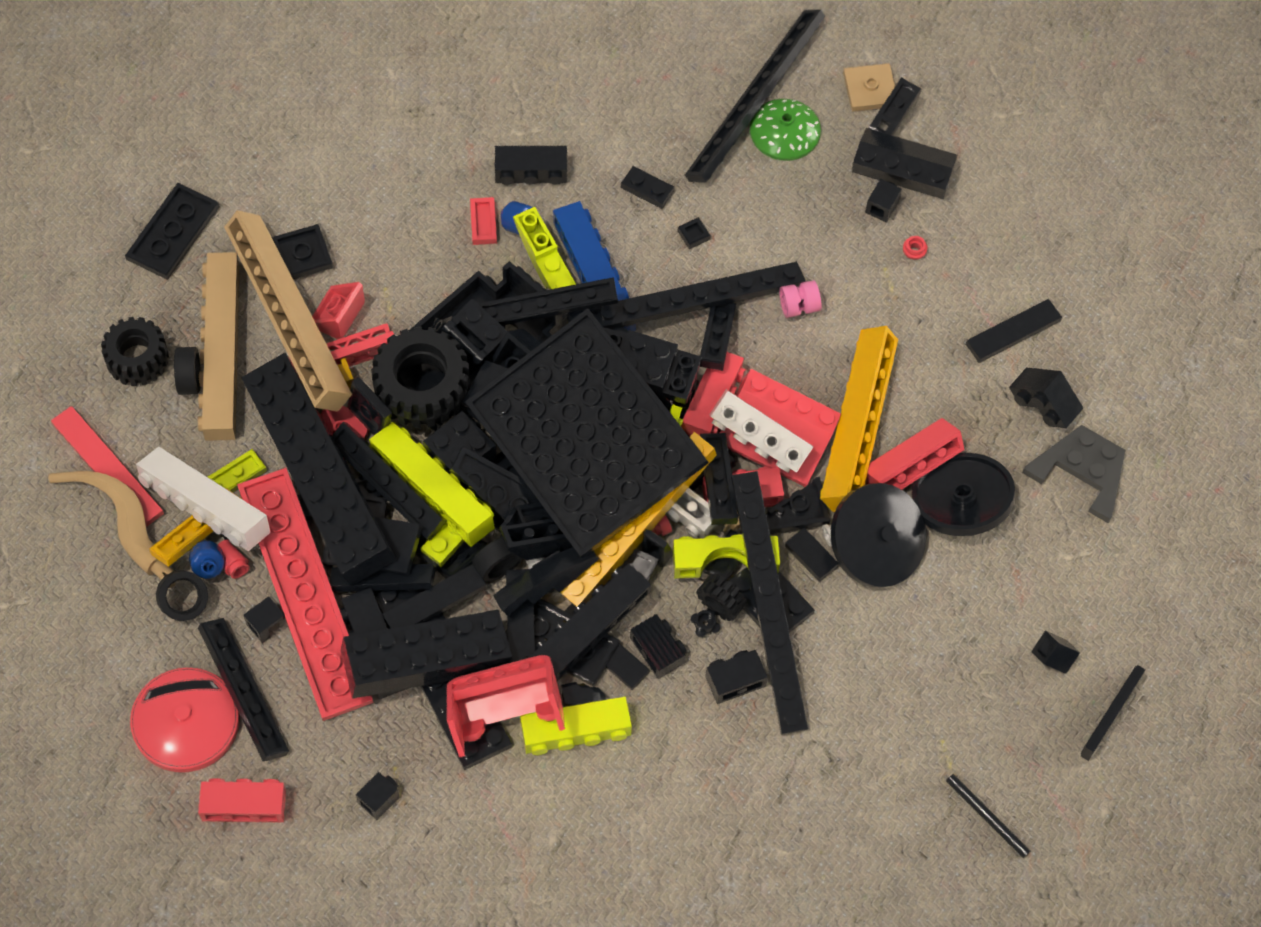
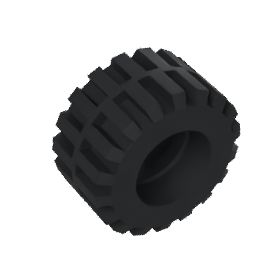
(131, 334)

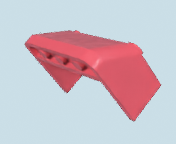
(501, 695)

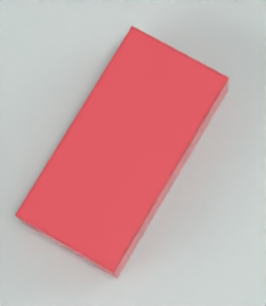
(483, 221)

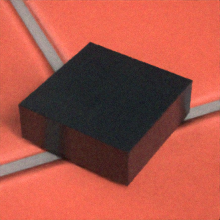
(693, 233)

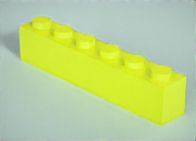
(438, 487)

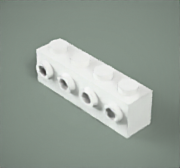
(761, 431)
(693, 513)

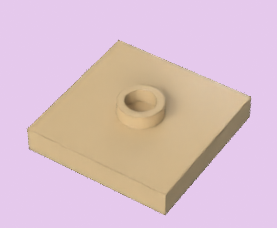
(868, 86)

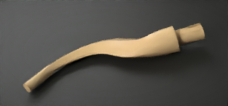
(130, 518)

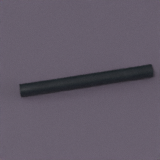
(988, 816)

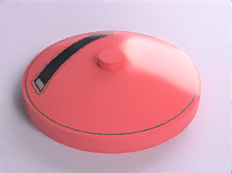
(184, 720)

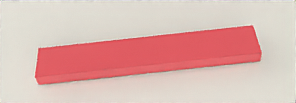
(101, 458)

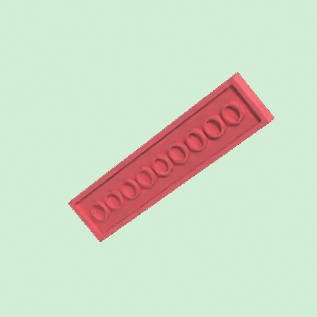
(303, 592)

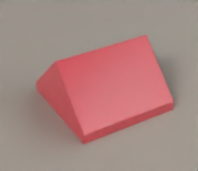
(339, 309)

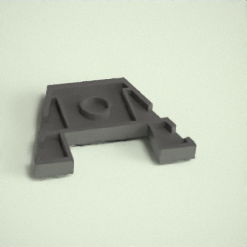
(1088, 459)

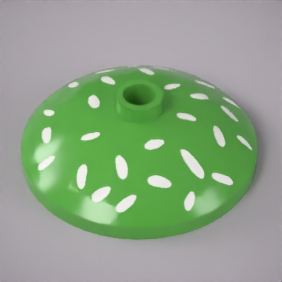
(783, 138)

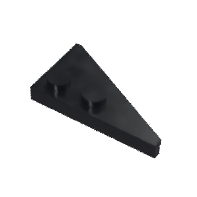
(799, 511)

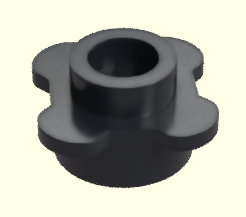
(708, 616)

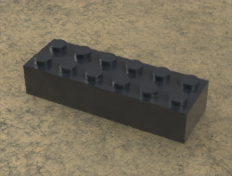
(424, 653)

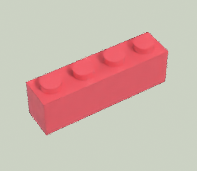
(709, 392)
(916, 455)

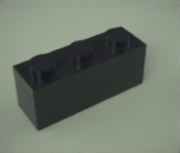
(530, 164)

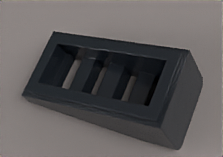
(656, 547)

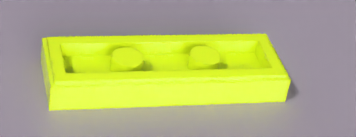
(239, 470)

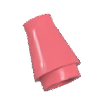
(235, 562)

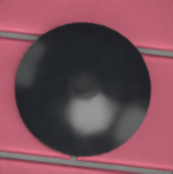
(965, 495)
(878, 535)

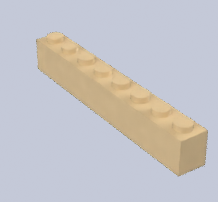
(220, 347)

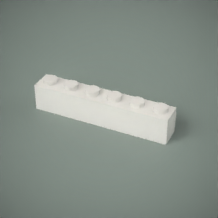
(203, 498)

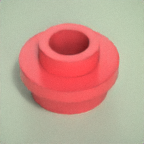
(917, 242)

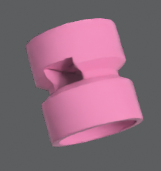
(800, 299)

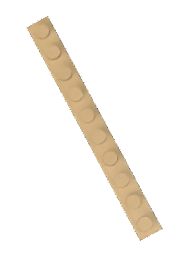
(288, 311)

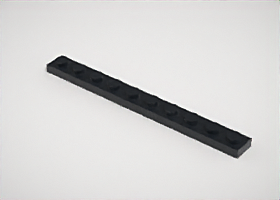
(754, 96)
(696, 296)
(769, 603)

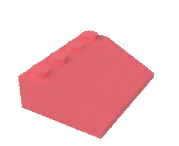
(794, 412)

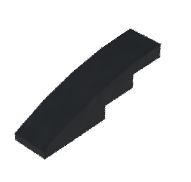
(536, 582)

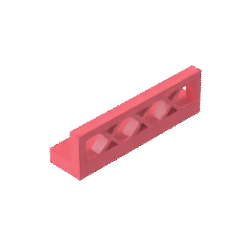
(364, 349)

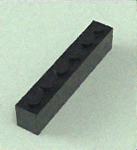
(593, 619)

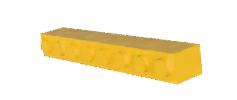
(859, 414)
(621, 545)

